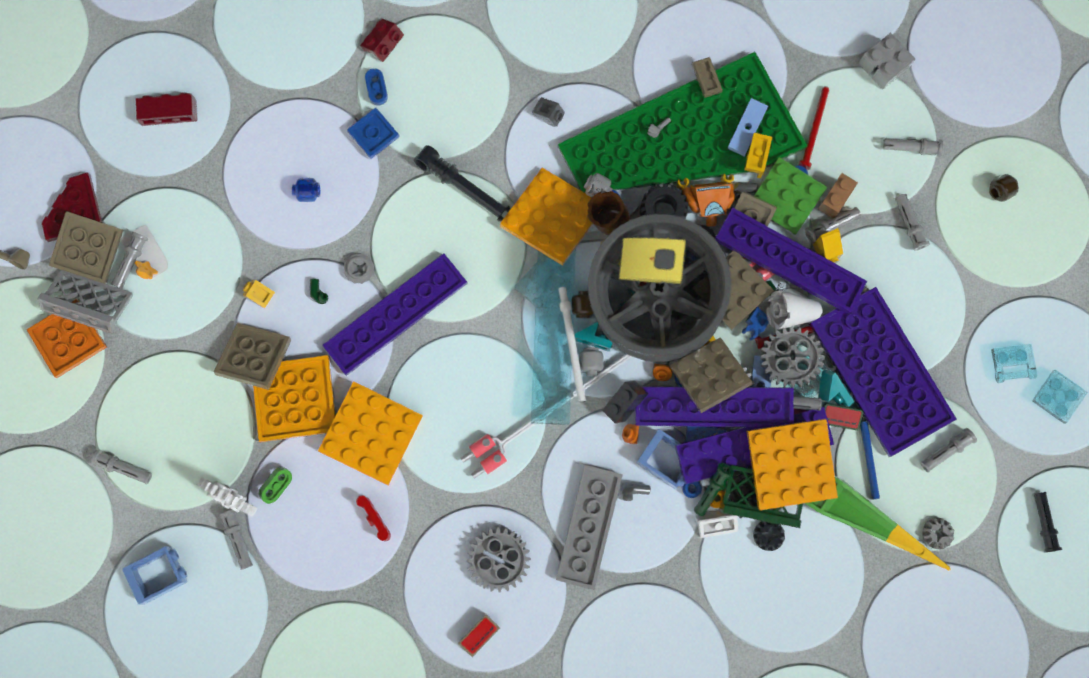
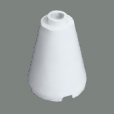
(791, 310)

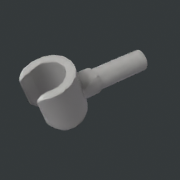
(654, 130)

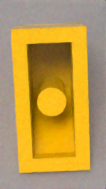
(829, 245)

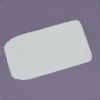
(150, 251)

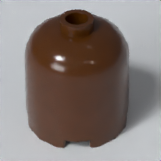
(613, 212)

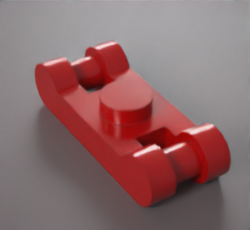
(374, 518)

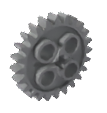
(792, 374)
(490, 575)

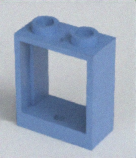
(642, 461)
(136, 583)

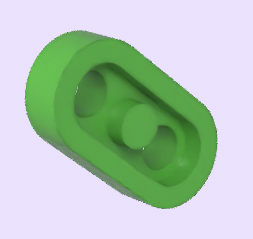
(275, 484)

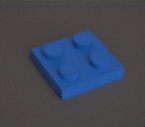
(373, 133)

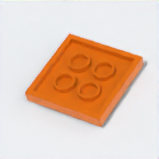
(65, 342)

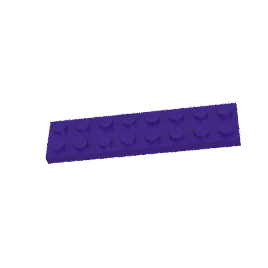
(791, 261)
(395, 314)
(744, 409)
(701, 457)

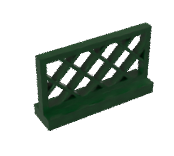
(752, 512)

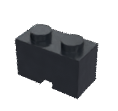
(625, 401)

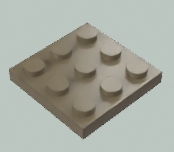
(86, 247)
(747, 290)
(252, 356)
(711, 375)

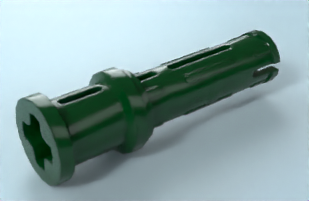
(716, 483)

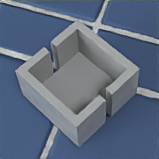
(889, 59)

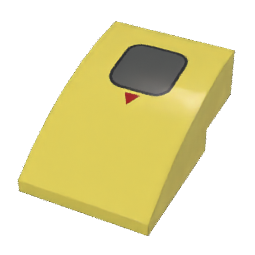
(652, 260)

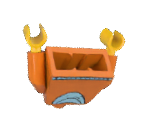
(709, 198)

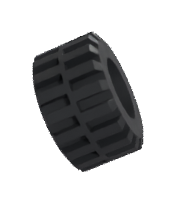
(667, 195)

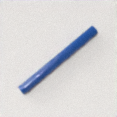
(869, 460)

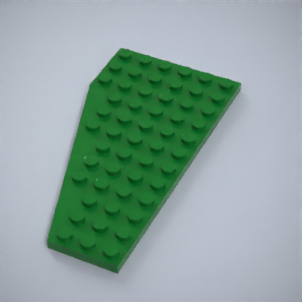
(693, 140)

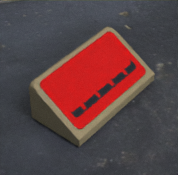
(479, 635)

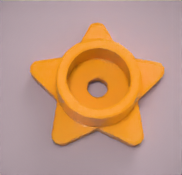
(145, 270)

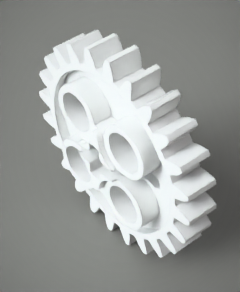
(226, 496)

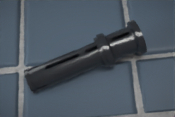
(1048, 532)

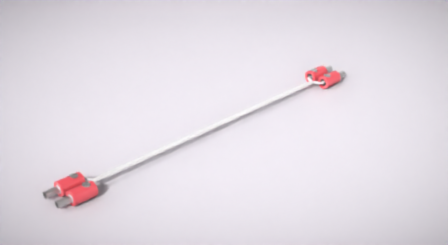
(497, 458)

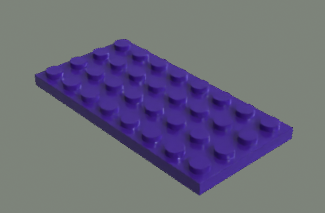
(883, 373)

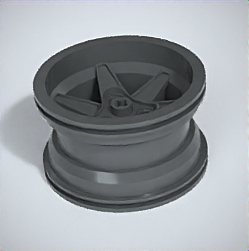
(646, 298)

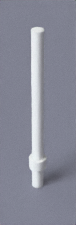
(565, 307)

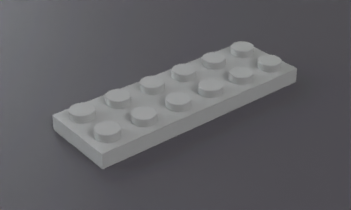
(589, 527)

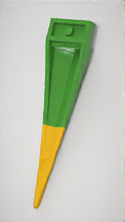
(861, 514)

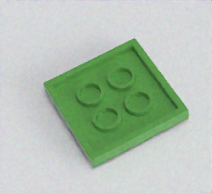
(792, 193)

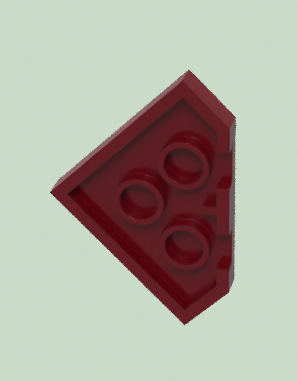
(76, 198)

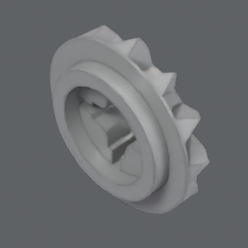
(359, 259)
(931, 538)

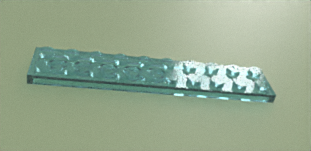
(551, 351)

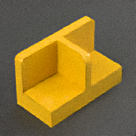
(758, 154)

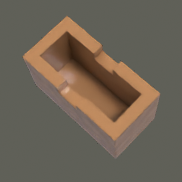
(837, 195)

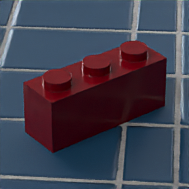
(166, 109)

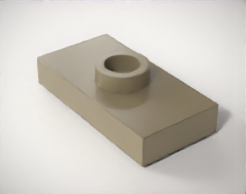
(707, 77)

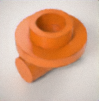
(662, 372)
(630, 434)

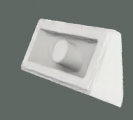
(716, 523)

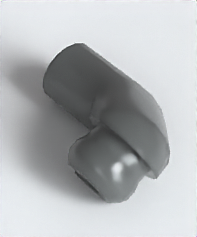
(747, 187)
(635, 489)

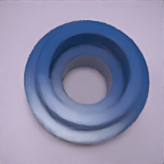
(698, 488)

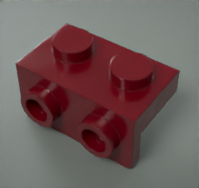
(382, 39)

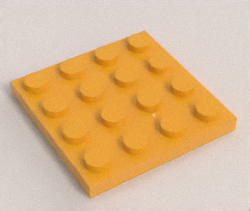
(550, 216)
(297, 400)
(370, 433)
(792, 464)

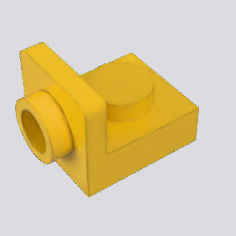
(258, 293)

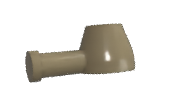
(19, 258)

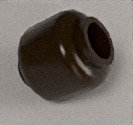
(1003, 188)
(581, 305)

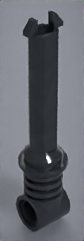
(429, 160)

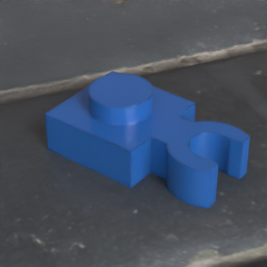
(756, 323)

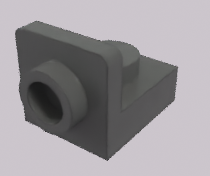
(549, 111)

